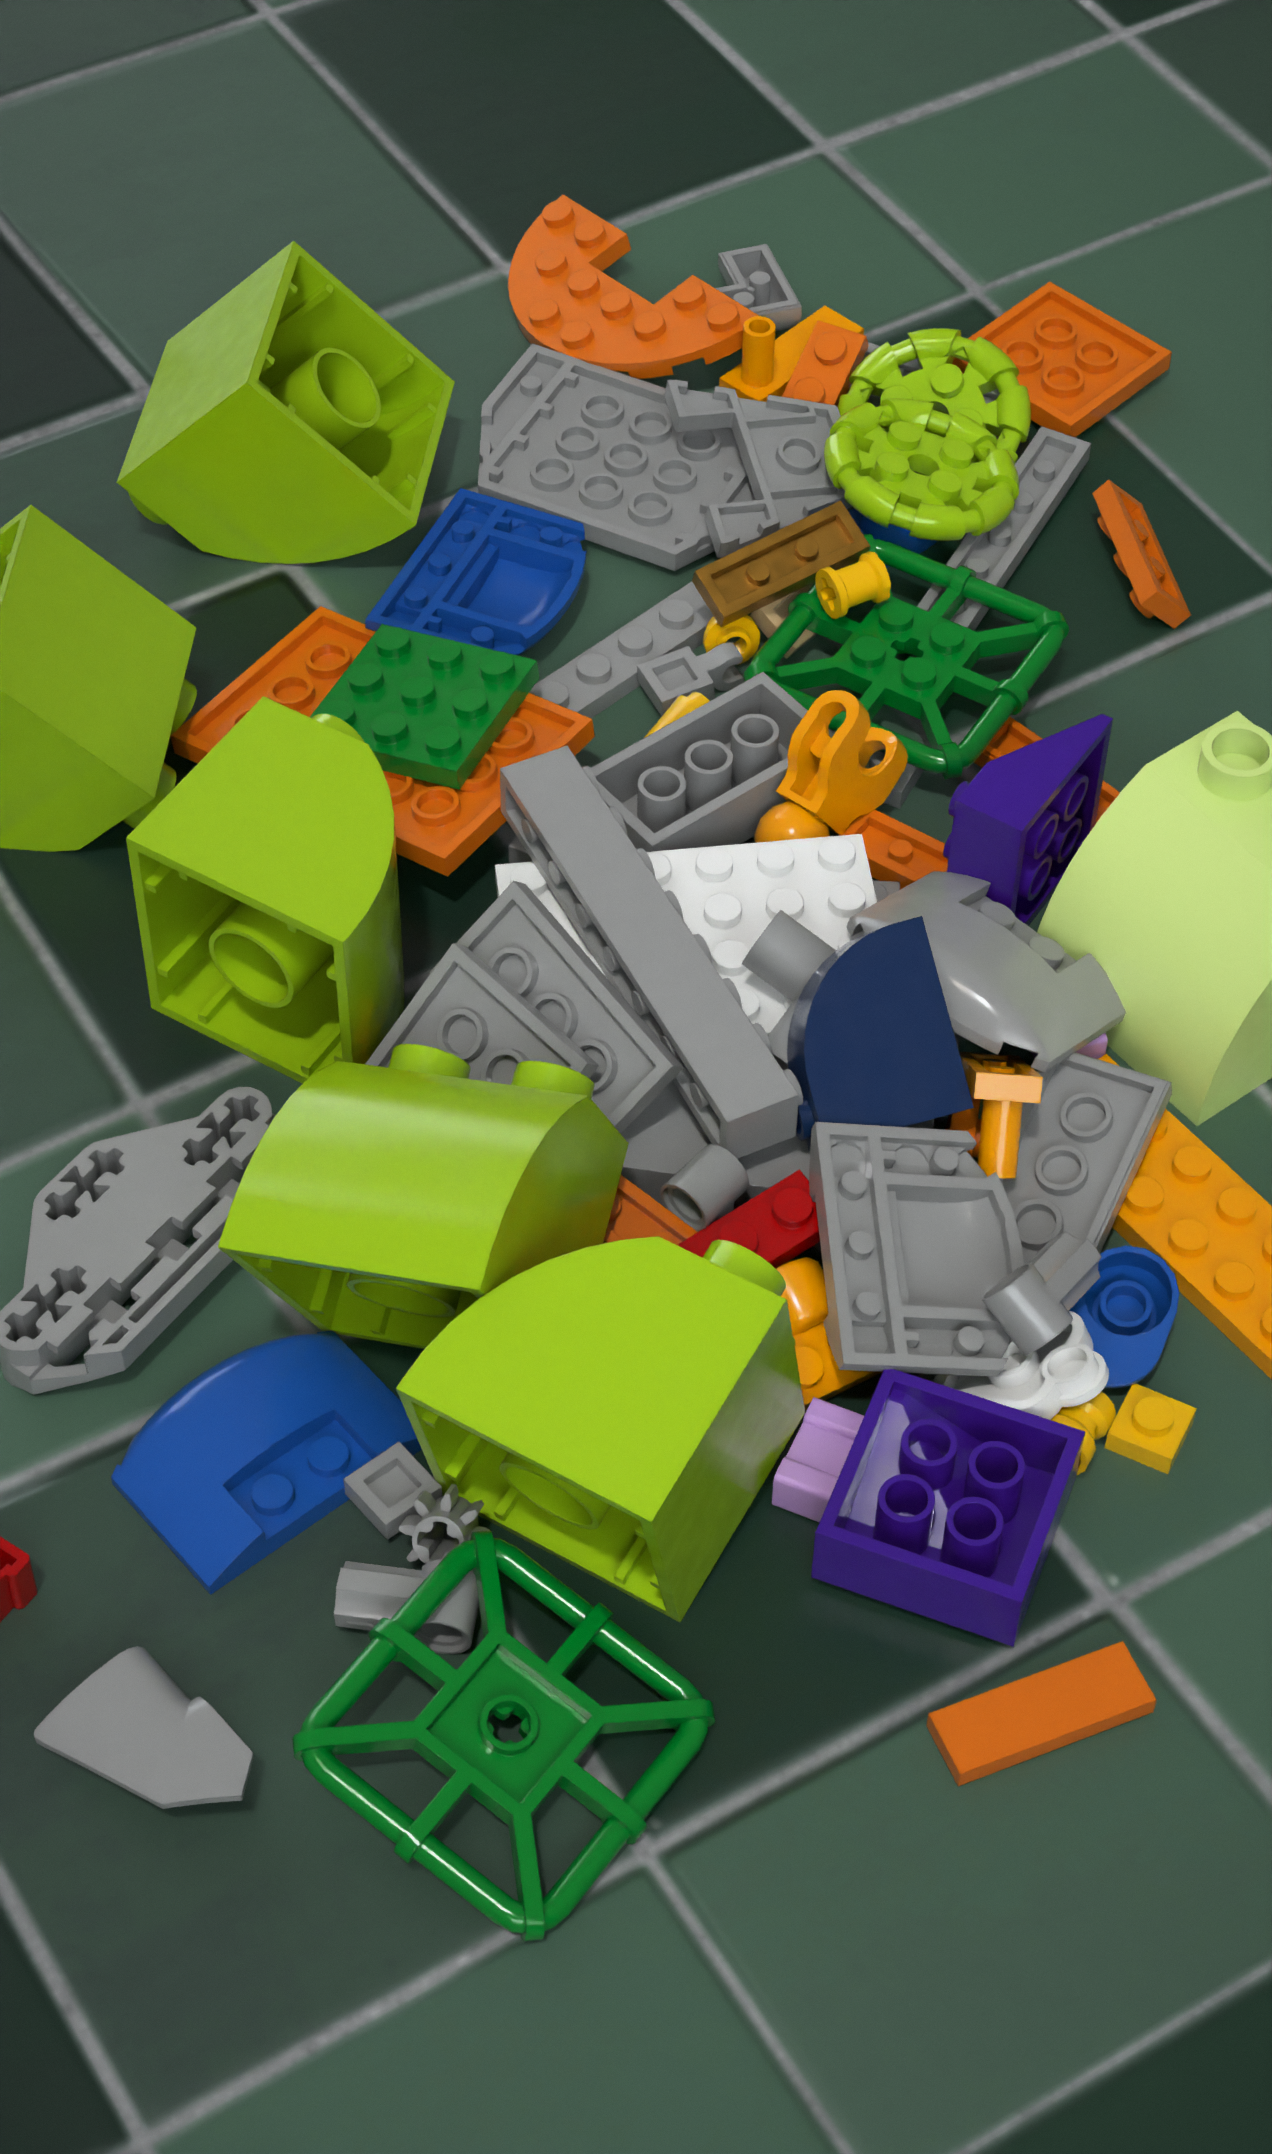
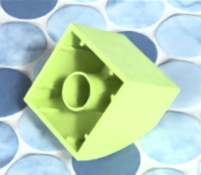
(1181, 915)

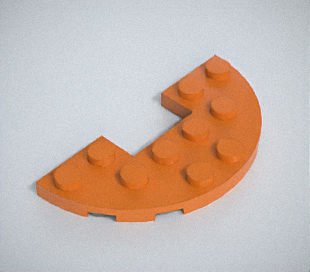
(584, 313)

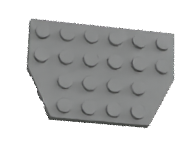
(607, 457)

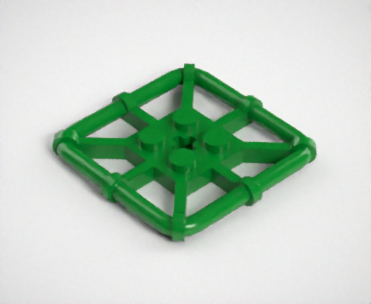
(943, 659)
(508, 1776)

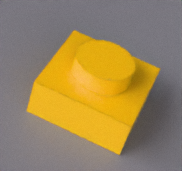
(1150, 1428)

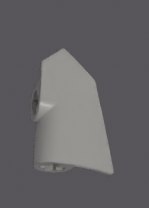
(148, 1735)

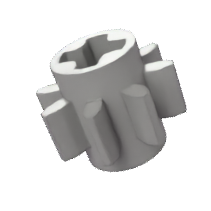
(428, 1536)

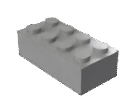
(706, 772)

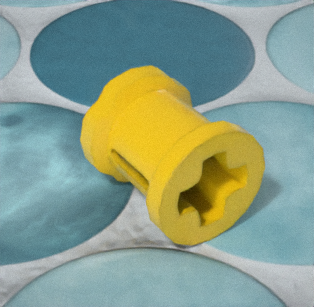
(853, 585)

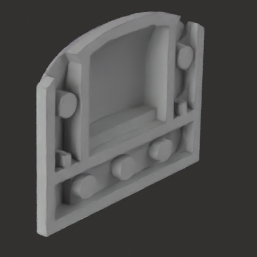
(999, 972)
(910, 1249)

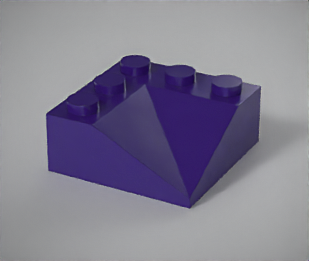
(1029, 815)
(947, 1505)

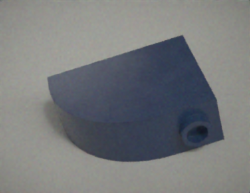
(876, 1036)

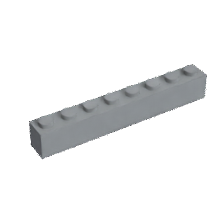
(650, 952)

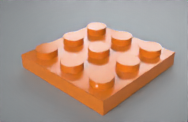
(1072, 358)

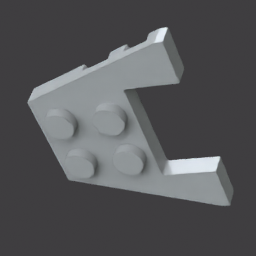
(781, 454)

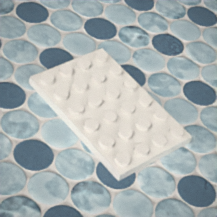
(736, 893)

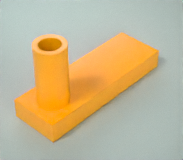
(771, 361)
(1004, 1086)

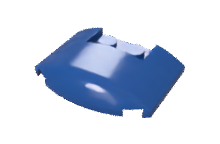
(487, 576)
(258, 1451)

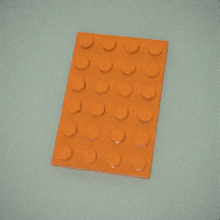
(432, 821)

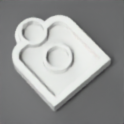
(1043, 1381)

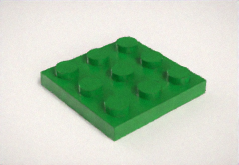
(429, 702)

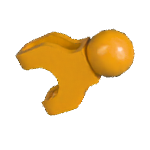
(828, 775)

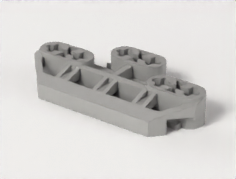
(118, 1231)

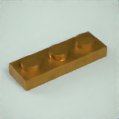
(779, 563)

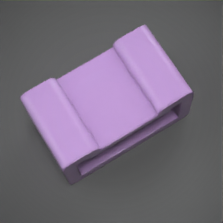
(815, 1459)

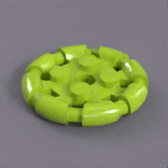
(946, 384)
(953, 493)

